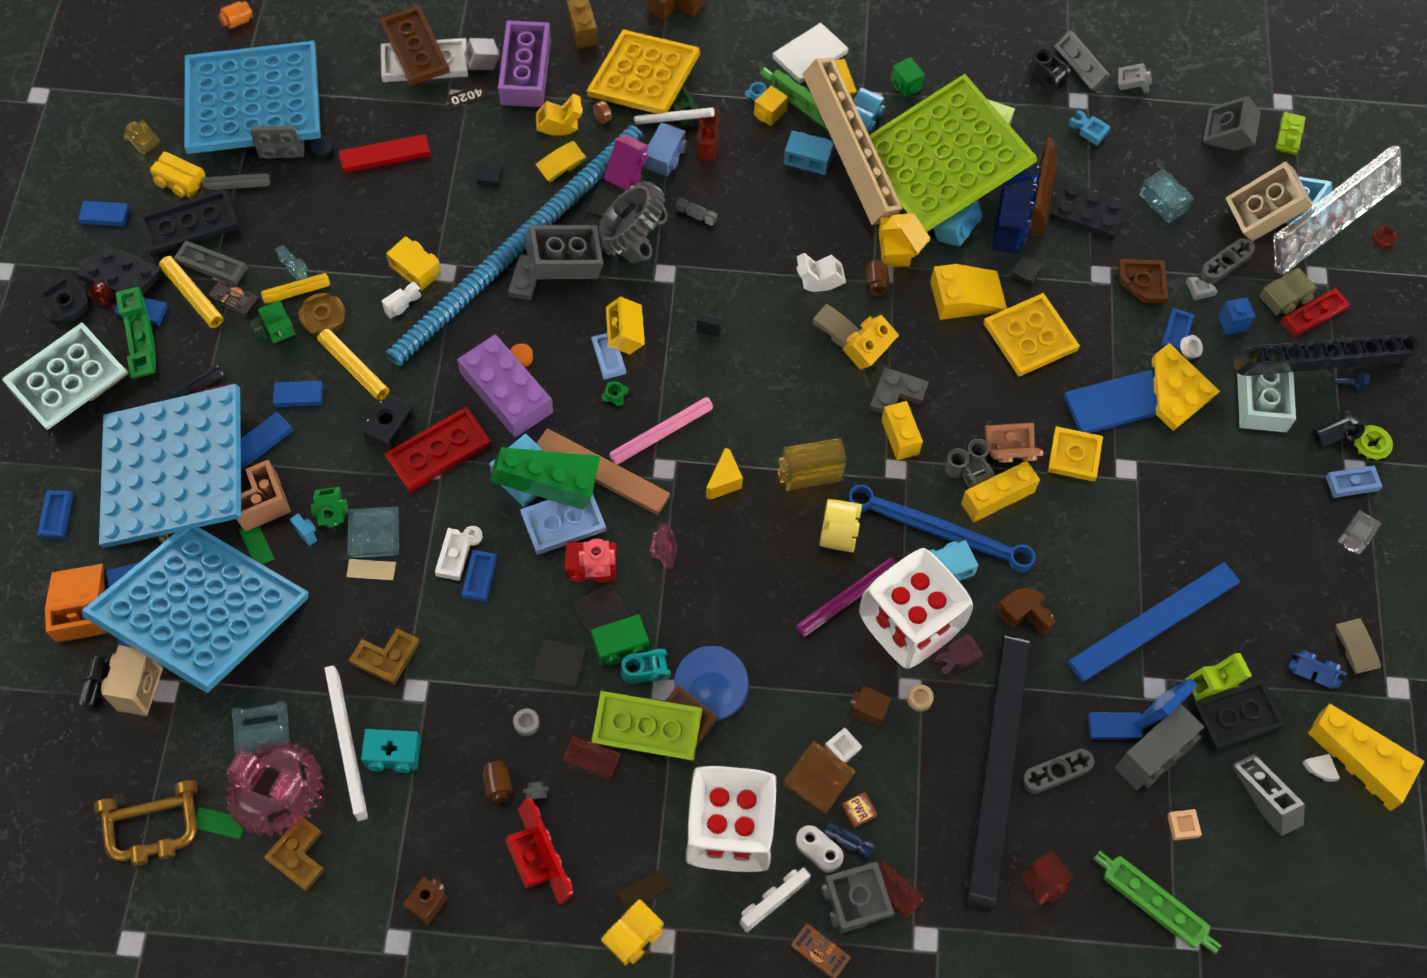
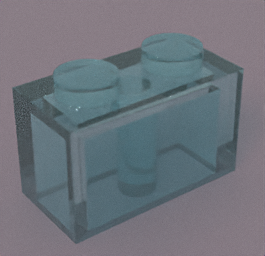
(1166, 195)

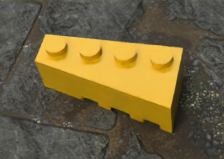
(1373, 758)

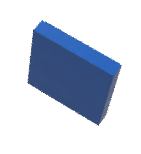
(1165, 704)

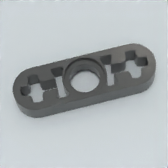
(1229, 252)
(1078, 770)

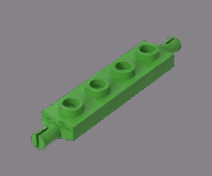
(796, 94)
(1157, 902)

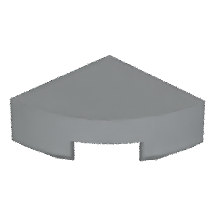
(1200, 289)

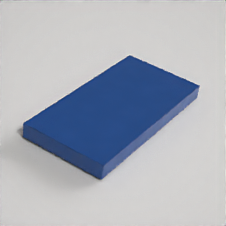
(1113, 402)

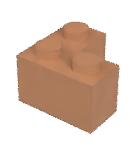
(265, 499)

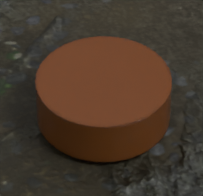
(602, 112)

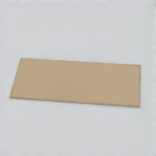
(371, 569)

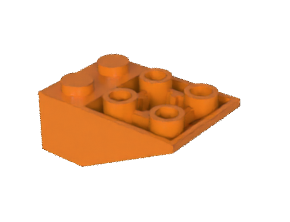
(67, 597)

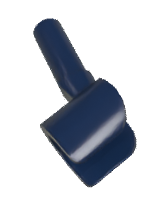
(1359, 383)

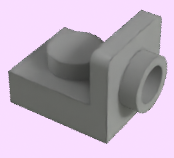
(1134, 76)

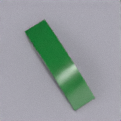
(138, 332)

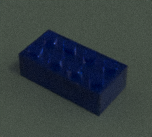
(1015, 210)

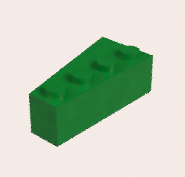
(547, 474)

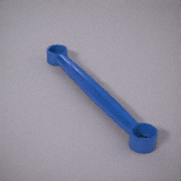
(944, 529)

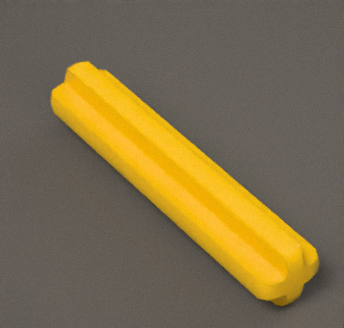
(295, 288)

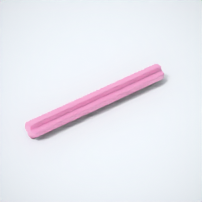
(661, 430)

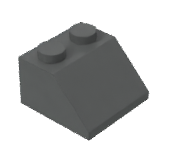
(1232, 124)

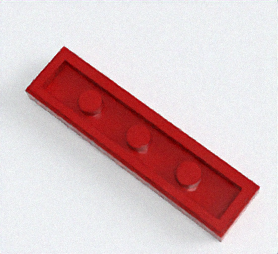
(384, 153)

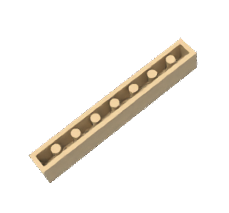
(851, 140)

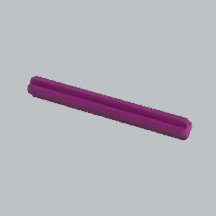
(842, 600)

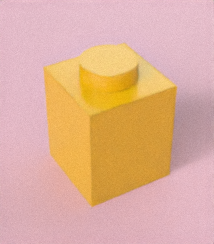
(770, 105)

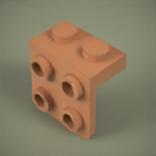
(1012, 441)

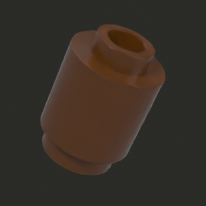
(877, 277)
(497, 781)

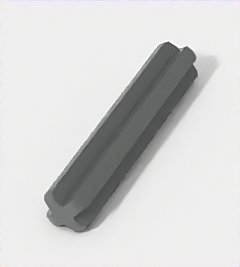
(236, 181)

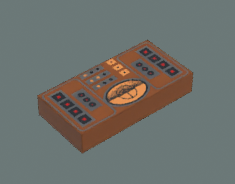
(820, 951)

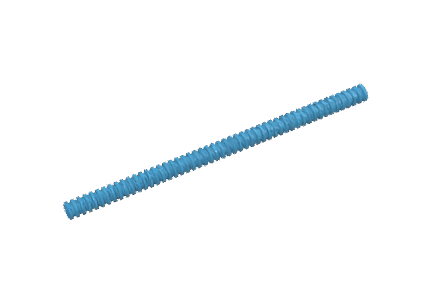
(505, 254)

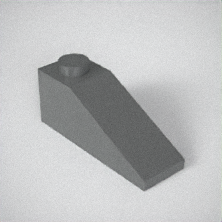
(1270, 795)

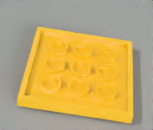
(643, 72)

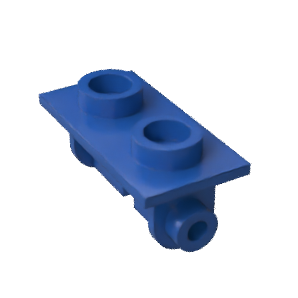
(1326, 673)

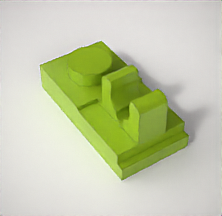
(1290, 133)

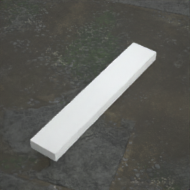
(346, 743)

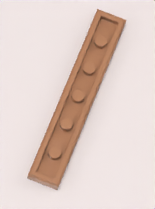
(611, 475)

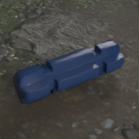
(849, 840)

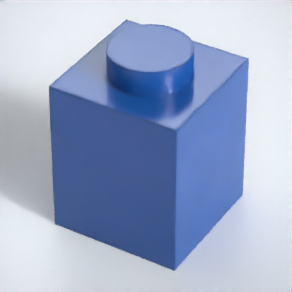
(1236, 316)

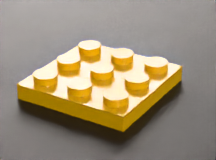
(1031, 334)

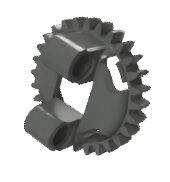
(629, 234)

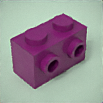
(626, 162)

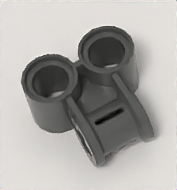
(973, 467)

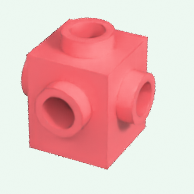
(596, 558)

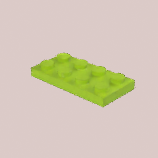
(647, 725)

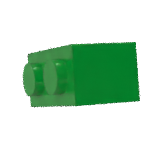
(620, 639)

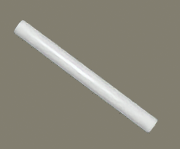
(673, 116)

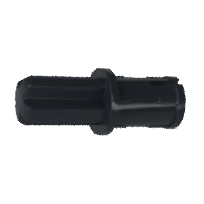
(93, 681)

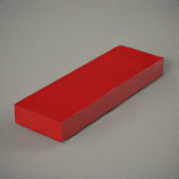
(1315, 312)

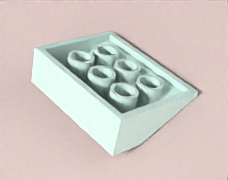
(64, 376)

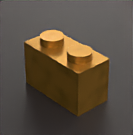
(582, 23)

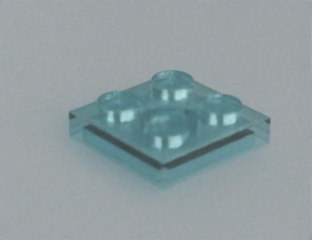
(373, 532)

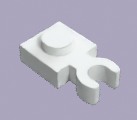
(398, 301)

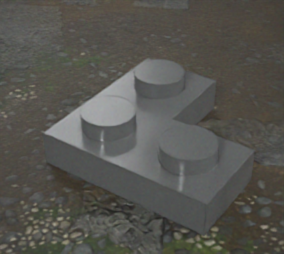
(897, 385)

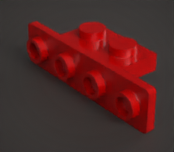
(536, 855)

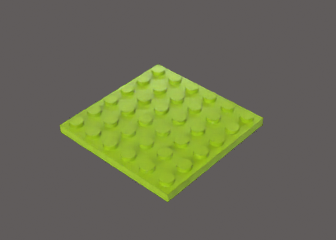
(949, 152)

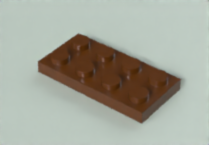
(414, 45)

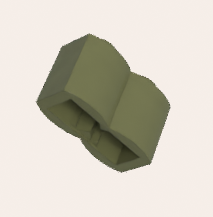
(1288, 292)

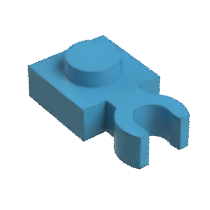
(1091, 129)

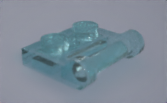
(251, 736)

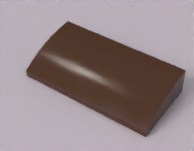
(1044, 190)

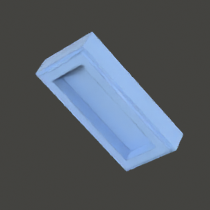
(608, 358)

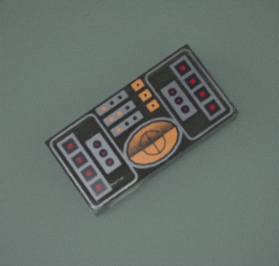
(234, 298)

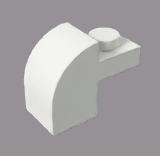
(820, 275)

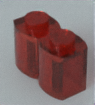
(708, 137)

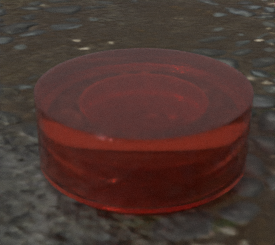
(1385, 236)
(101, 293)

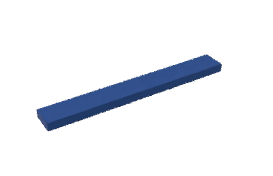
(1153, 622)

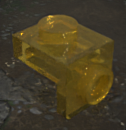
(141, 136)

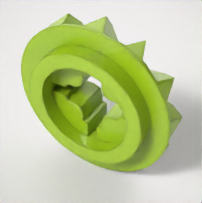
(1383, 447)

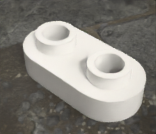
(818, 848)

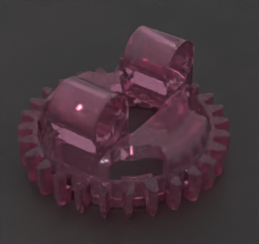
(288, 791)

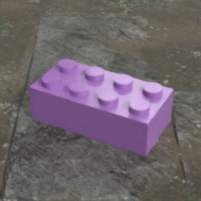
(524, 64)
(505, 385)

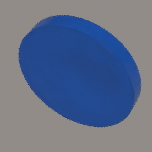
(714, 679)

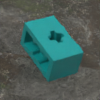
(380, 742)

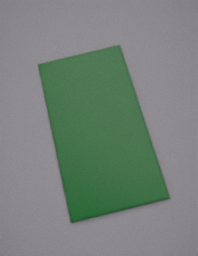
(257, 545)
(217, 823)

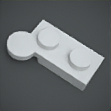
(455, 551)

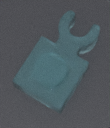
(295, 266)

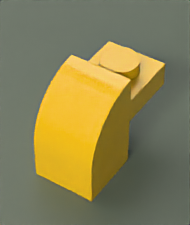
(559, 119)

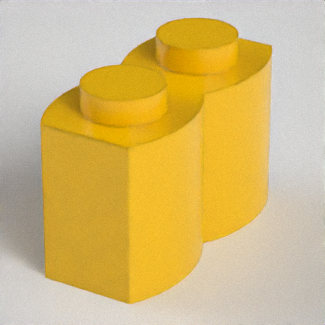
(633, 932)

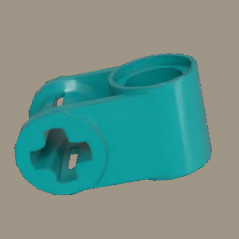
(647, 666)

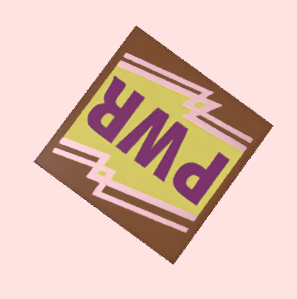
(859, 810)

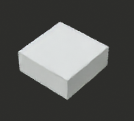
(843, 745)

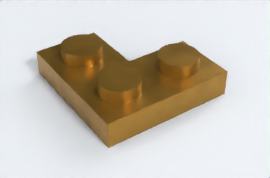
(385, 662)
(290, 857)

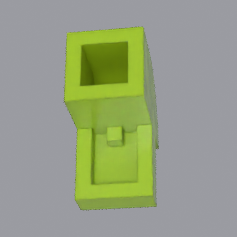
(1220, 678)

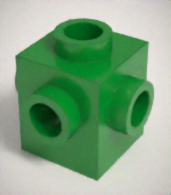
(329, 507)

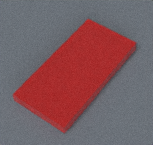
(438, 449)

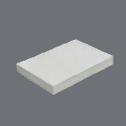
(803, 50)

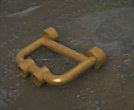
(164, 848)

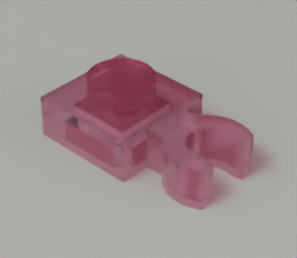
(962, 652)

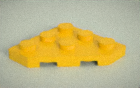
(1179, 387)

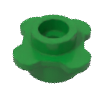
(615, 387)

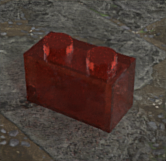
(1047, 878)

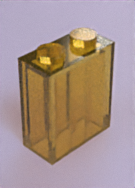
(812, 464)

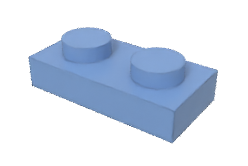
(1354, 481)

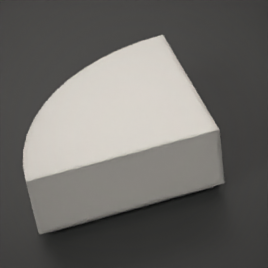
(1322, 767)

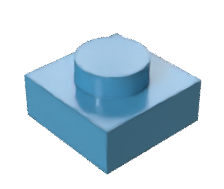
(304, 529)

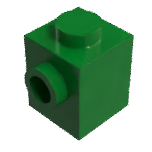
(907, 77)

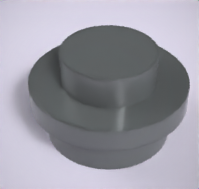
(536, 790)

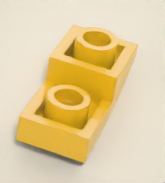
(560, 160)

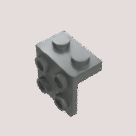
(277, 142)

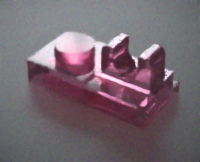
(664, 545)

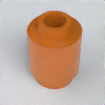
(235, 14)

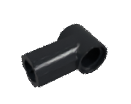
(1343, 426)

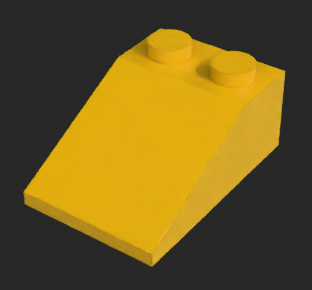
(966, 291)

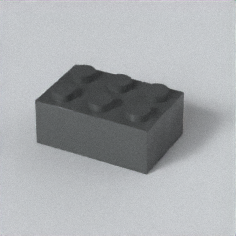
(564, 252)
(1160, 748)

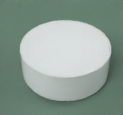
(1191, 347)

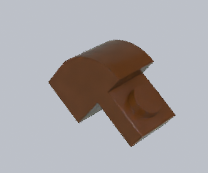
(1026, 604)

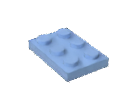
(554, 523)

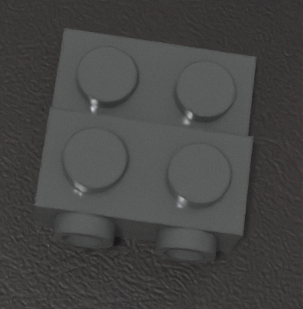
(857, 897)

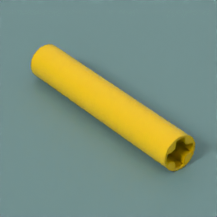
(191, 292)
(353, 364)

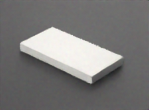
(452, 50)

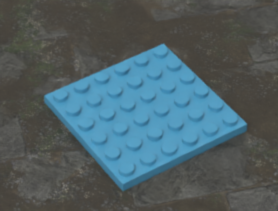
(247, 90)
(171, 466)
(196, 606)

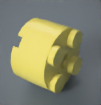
(840, 525)

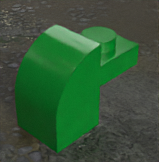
(276, 321)

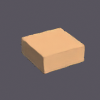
(1184, 824)

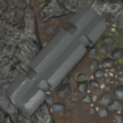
(696, 211)

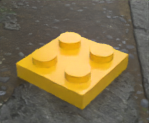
(1075, 454)

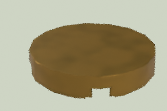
(322, 313)

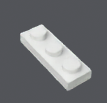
(774, 898)

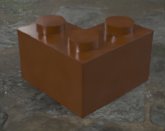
(664, 8)

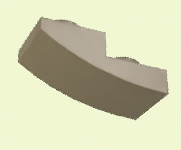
(835, 325)
(1358, 646)

